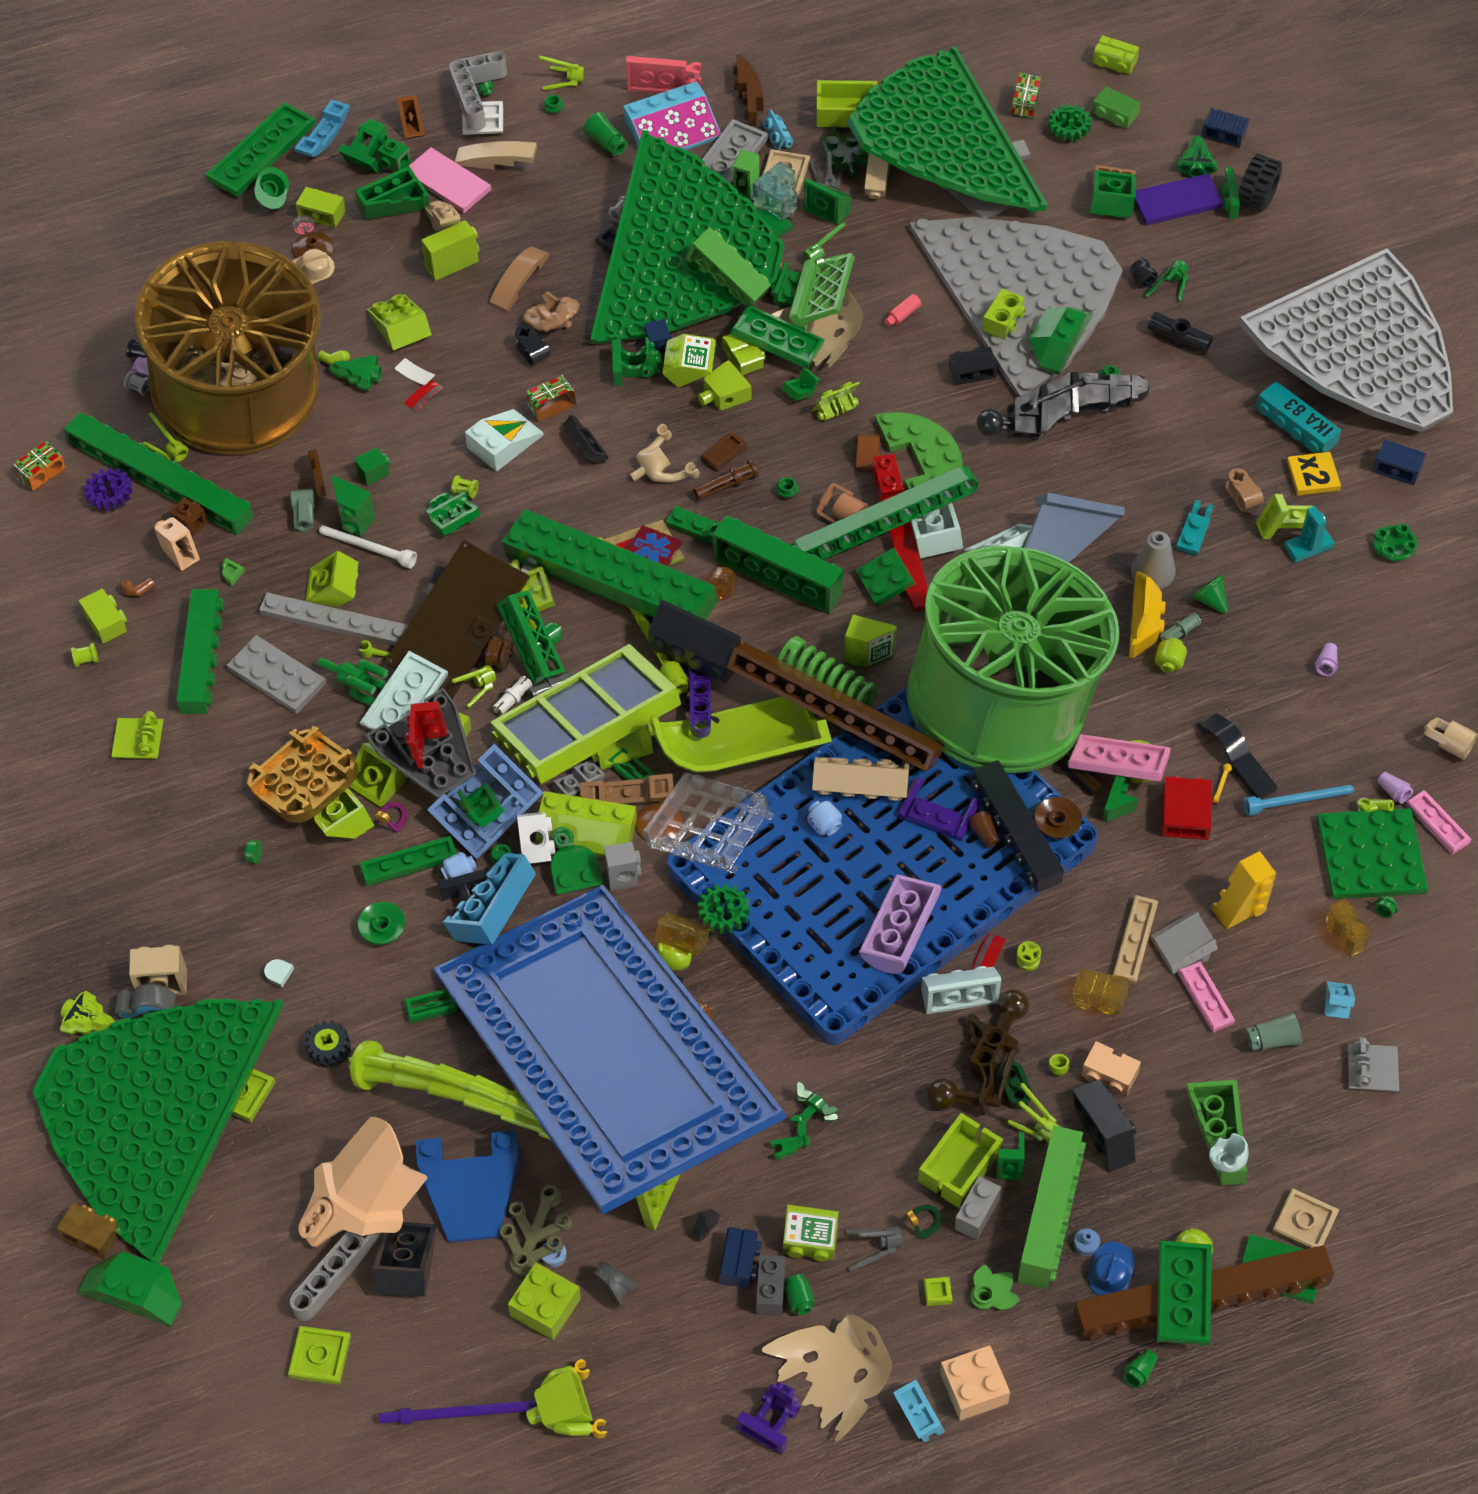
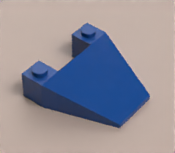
(470, 1192)

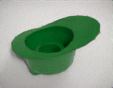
(271, 188)

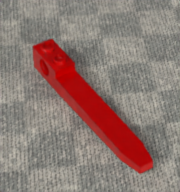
(902, 538)

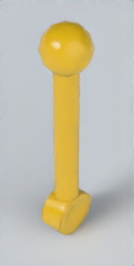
(1227, 768)

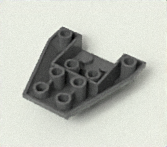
(445, 759)

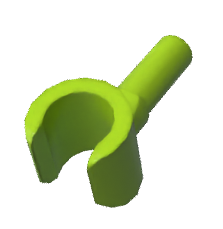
(368, 651)

